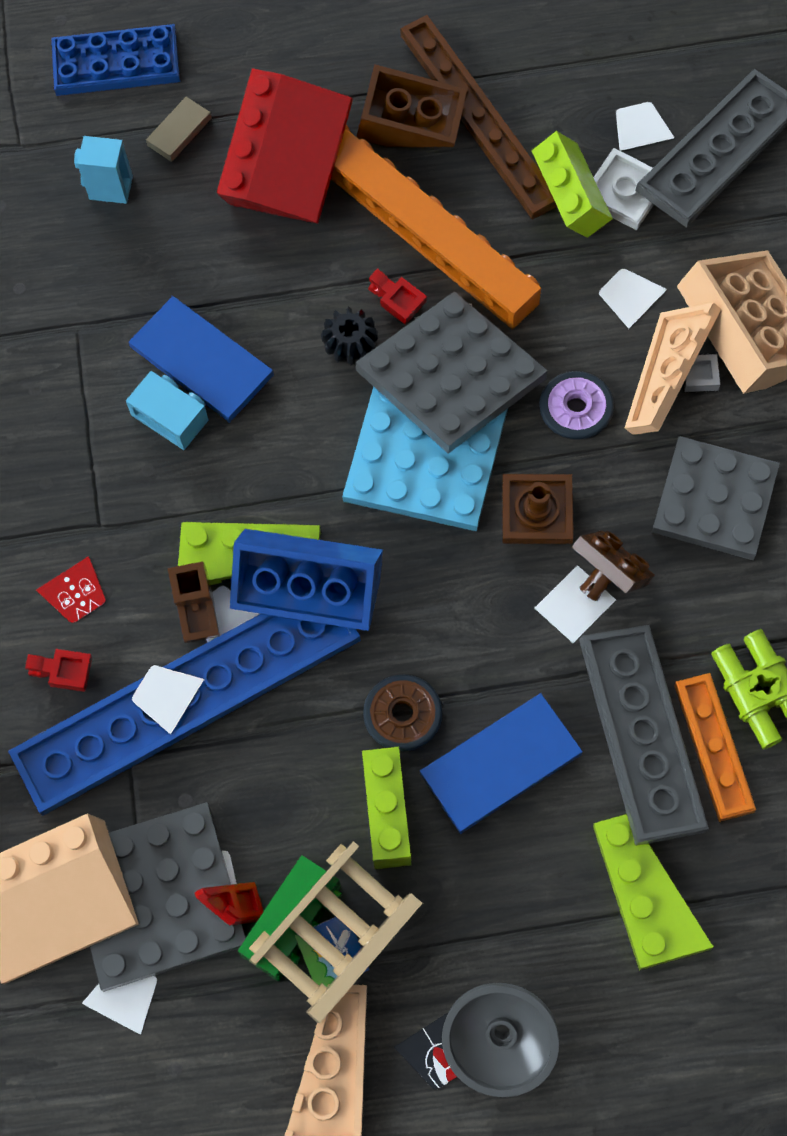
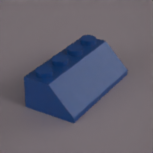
(305, 579)

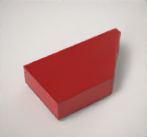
(233, 902)

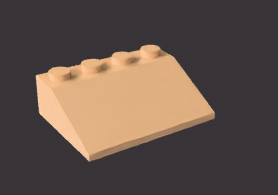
(752, 317)
(60, 896)

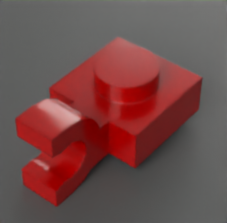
(397, 298)
(66, 669)

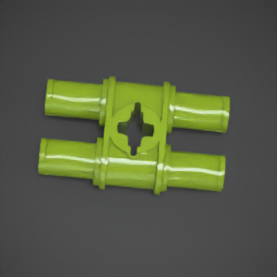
(742, 685)

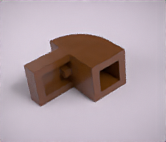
(194, 601)

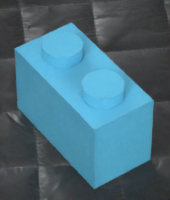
(104, 169)
(168, 409)

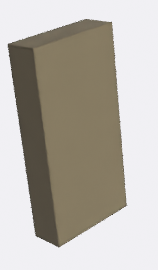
(178, 129)

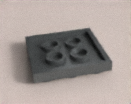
(716, 498)

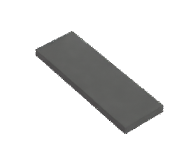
(717, 149)
(643, 735)

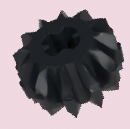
(348, 324)

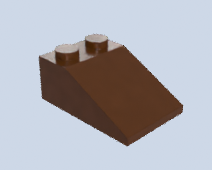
(410, 110)

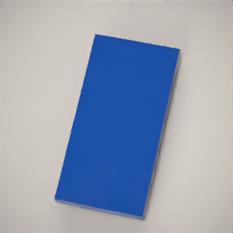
(115, 60)
(201, 358)
(500, 763)

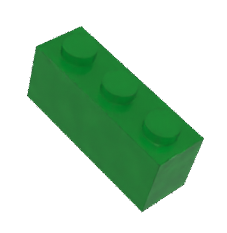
(291, 892)

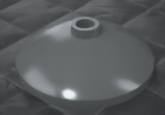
(498, 1061)

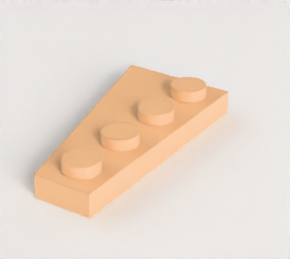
(668, 362)
(333, 1074)

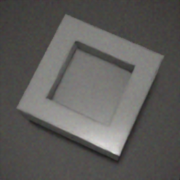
(703, 374)

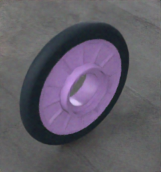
(576, 424)

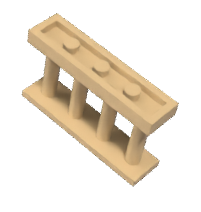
(345, 967)

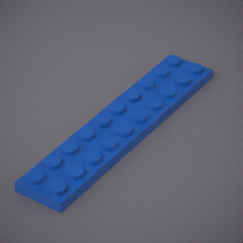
(120, 734)

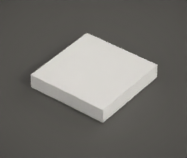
(618, 183)

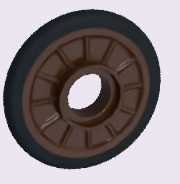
(403, 734)

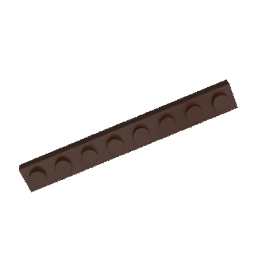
(481, 118)

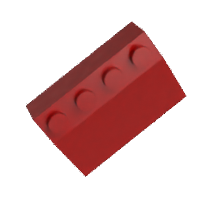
(284, 146)

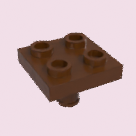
(537, 509)
(611, 564)

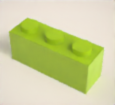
(572, 184)
(386, 808)

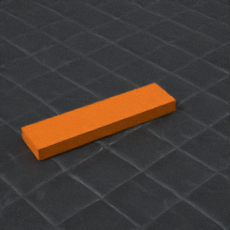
(715, 747)

